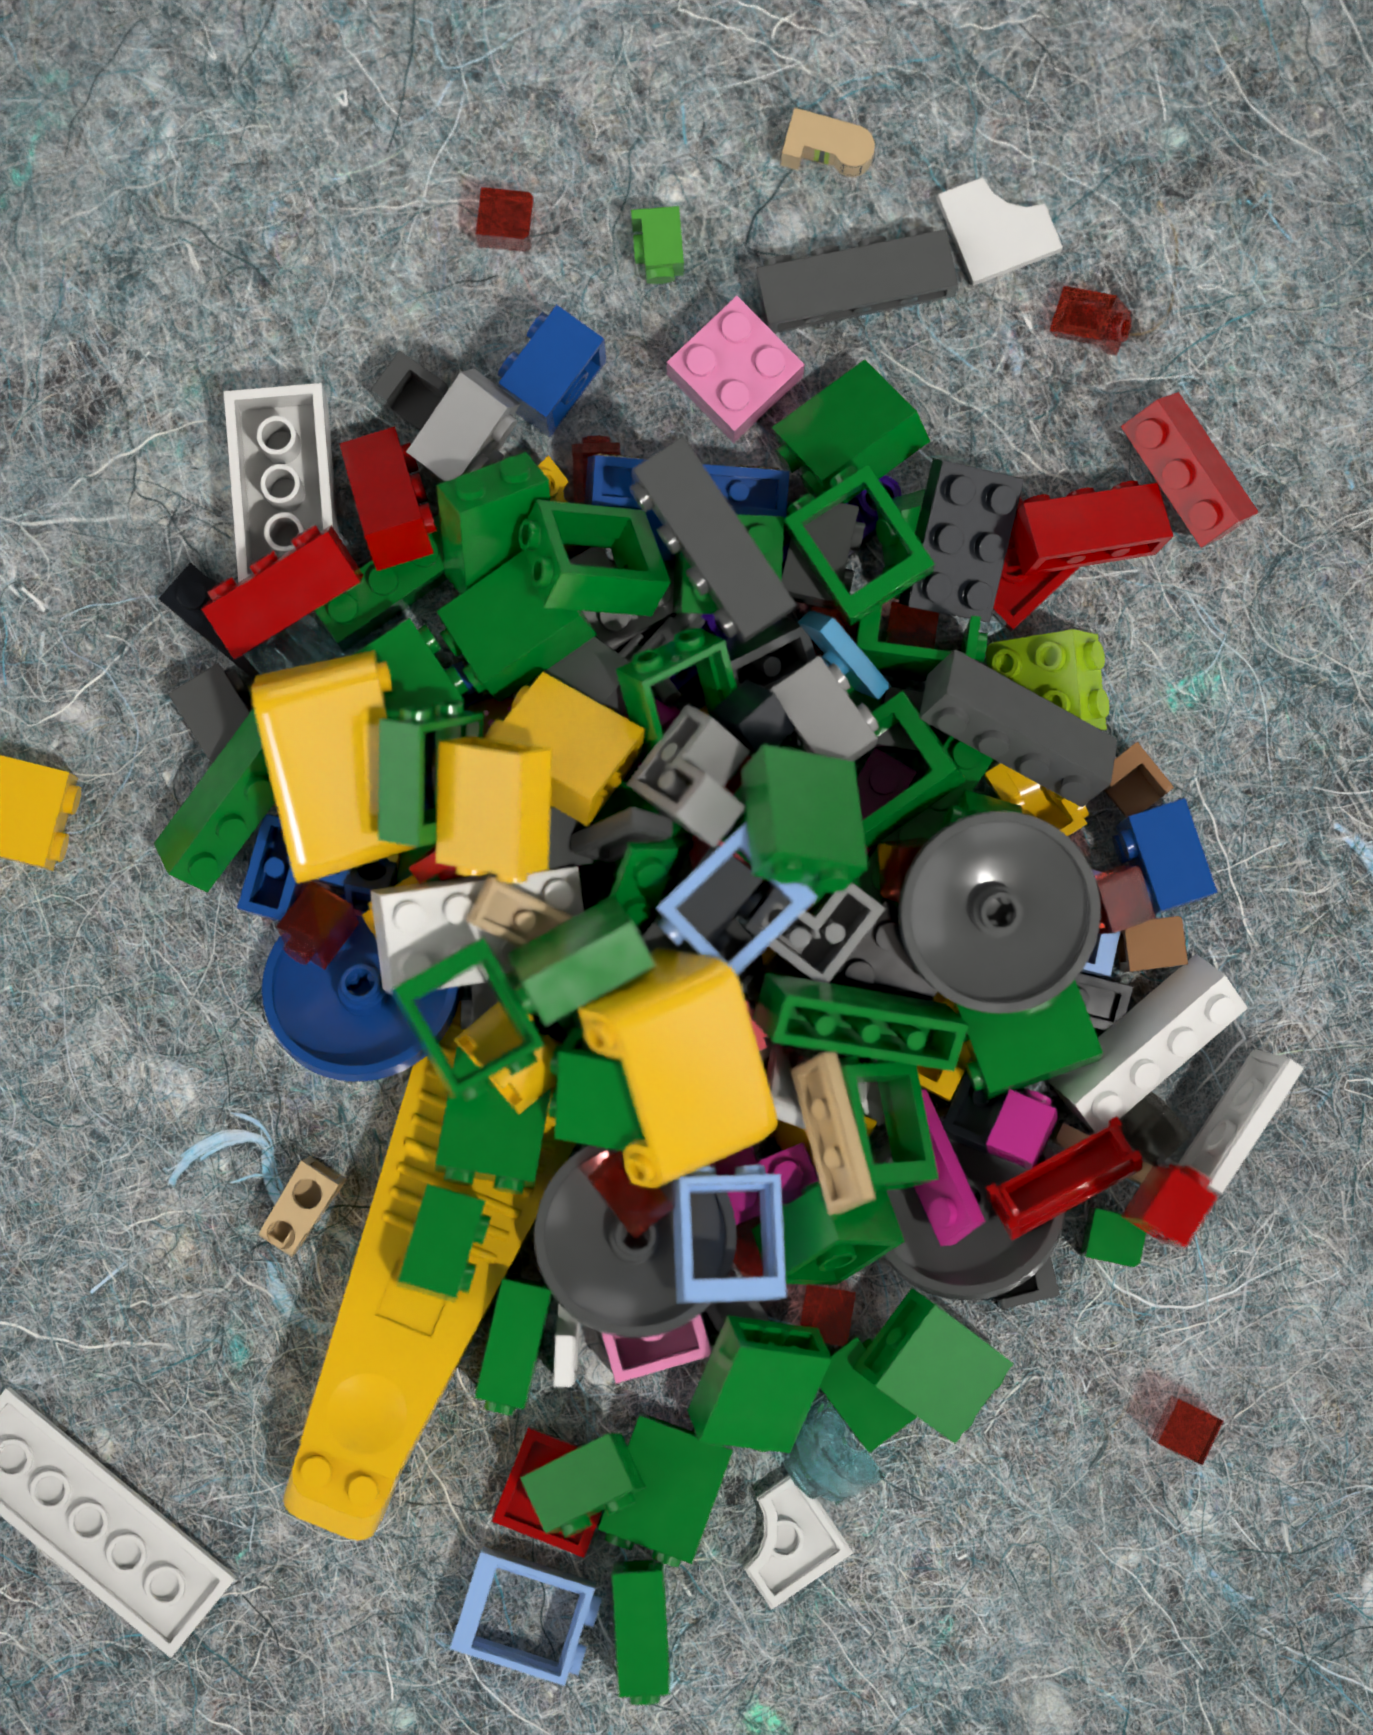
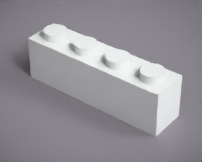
(1151, 1043)

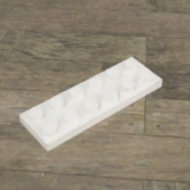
(103, 1529)

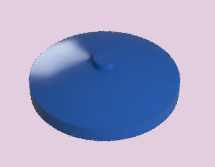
(342, 1017)

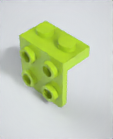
(1058, 668)

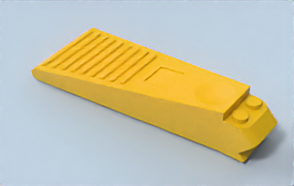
(393, 1344)

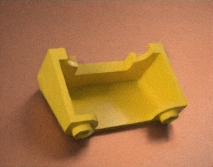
(324, 760)
(686, 1063)

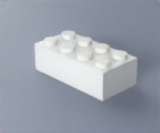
(278, 468)
(428, 921)

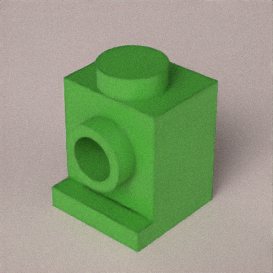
(659, 243)

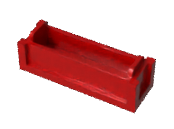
(1064, 1180)

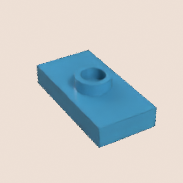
(843, 651)

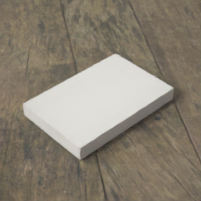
(1241, 1117)

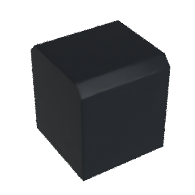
(753, 717)

